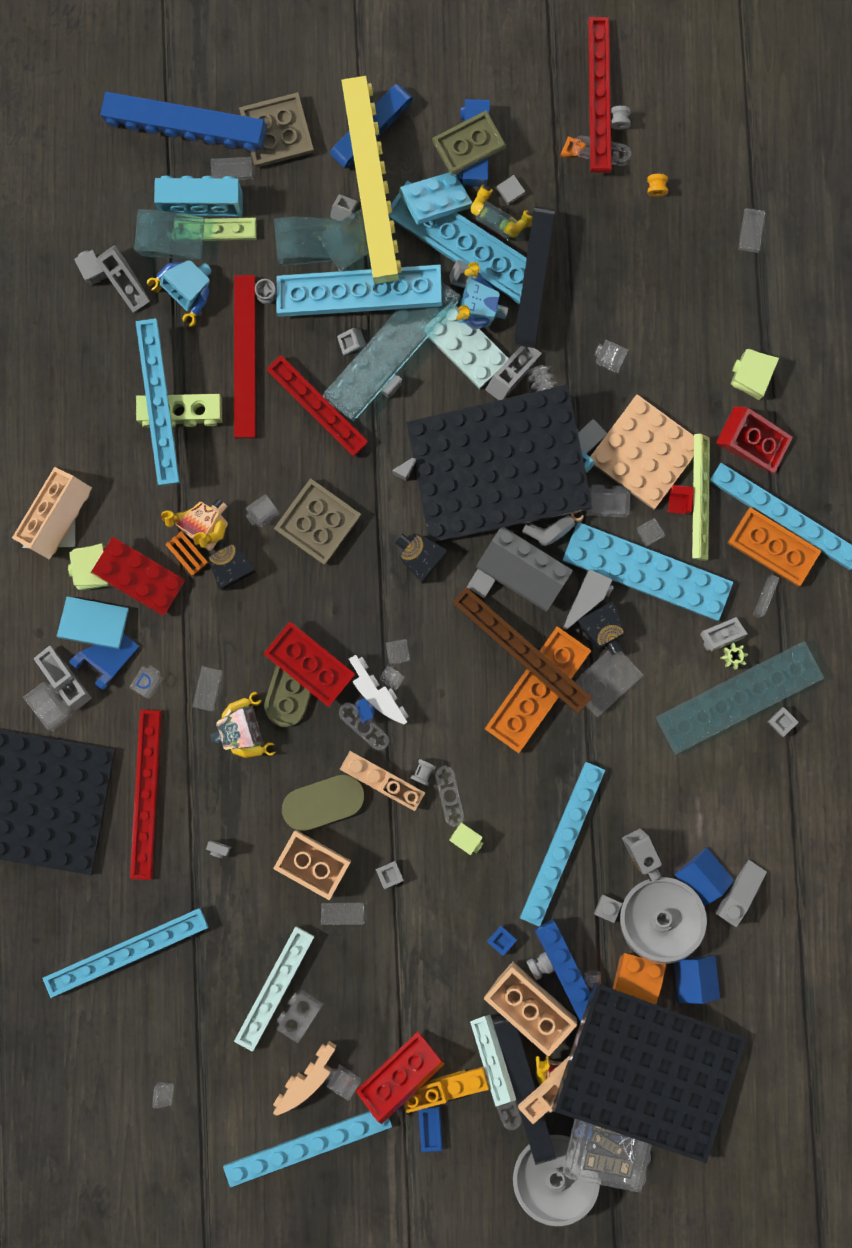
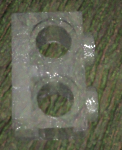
(302, 1018)

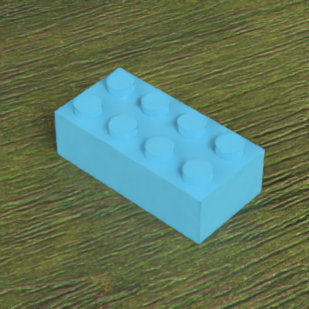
(199, 196)

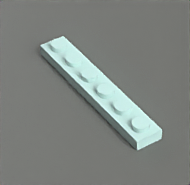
(274, 988)

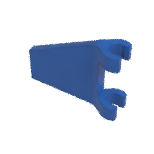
(106, 659)

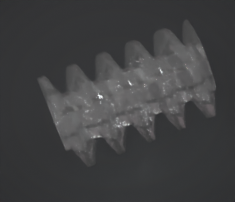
(541, 378)

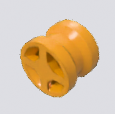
(657, 185)

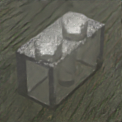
(609, 502)
(48, 706)

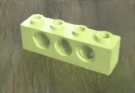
(190, 403)

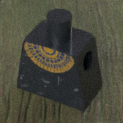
(420, 555)
(229, 565)
(603, 628)

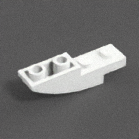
(381, 699)

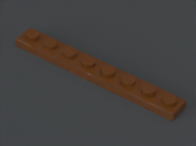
(522, 650)

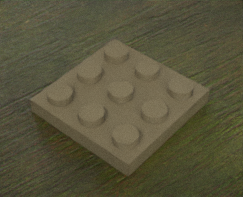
(286, 129)
(317, 521)

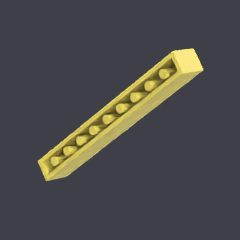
(370, 180)

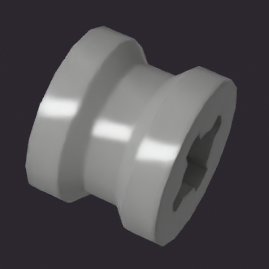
(620, 117)

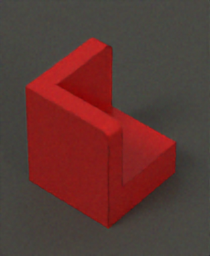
(680, 500)

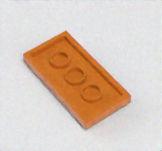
(774, 547)

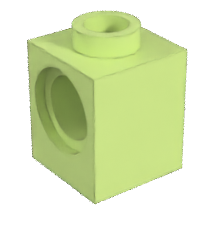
(466, 839)

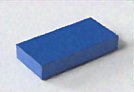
(430, 1129)

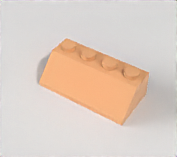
(52, 513)
(531, 1009)

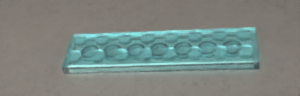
(386, 355)
(739, 697)

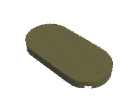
(286, 699)
(322, 802)

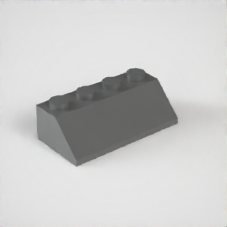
(524, 568)

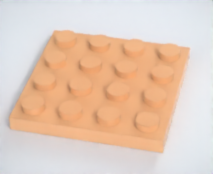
(644, 452)

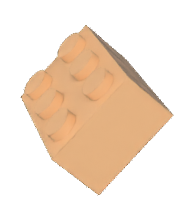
(312, 864)

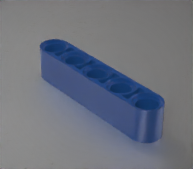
(387, 111)

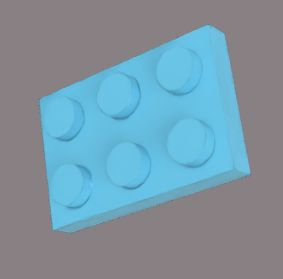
(435, 197)

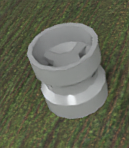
(263, 288)
(540, 966)

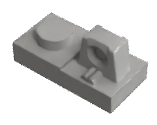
(723, 634)

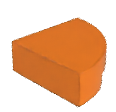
(567, 150)

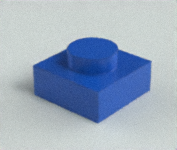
(365, 711)
(501, 940)

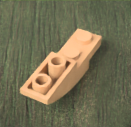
(382, 781)
(302, 1087)
(543, 1097)

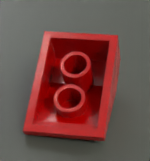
(754, 439)

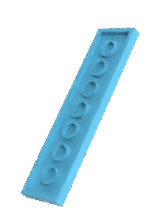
(467, 242)
(357, 292)
(648, 571)

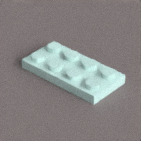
(468, 349)

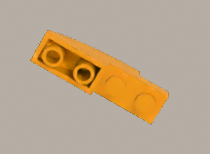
(446, 1088)

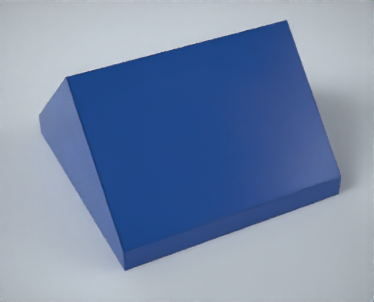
(705, 876)
(696, 980)

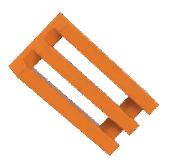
(175, 540)

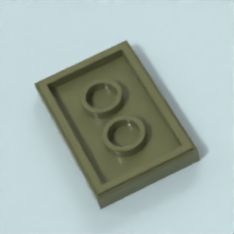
(468, 143)

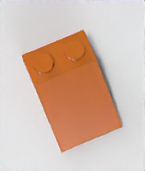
(639, 977)

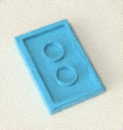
(93, 623)

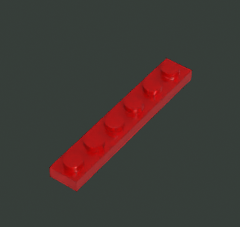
(317, 405)

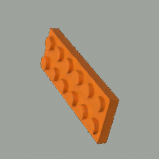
(530, 698)

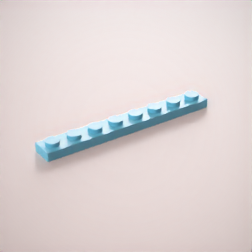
(157, 402)
(783, 514)
(562, 844)
(125, 952)
(303, 1148)

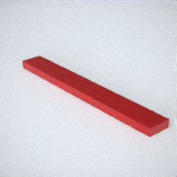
(599, 95)
(244, 357)
(146, 795)

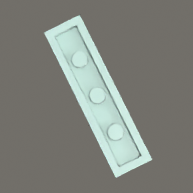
(493, 1060)

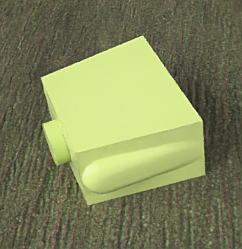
(753, 372)
(82, 564)

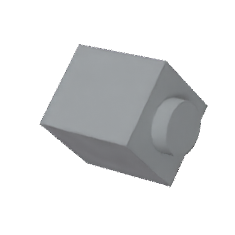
(89, 267)

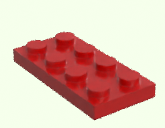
(137, 576)
(309, 664)
(399, 1077)

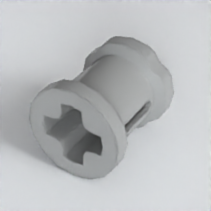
(423, 772)

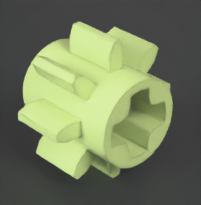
(740, 656)

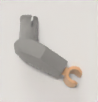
(553, 532)

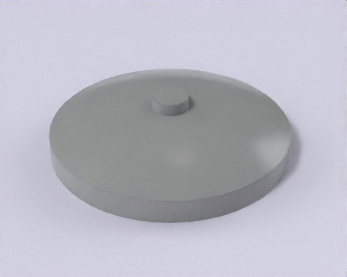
(663, 920)
(547, 1192)

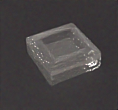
(650, 532)

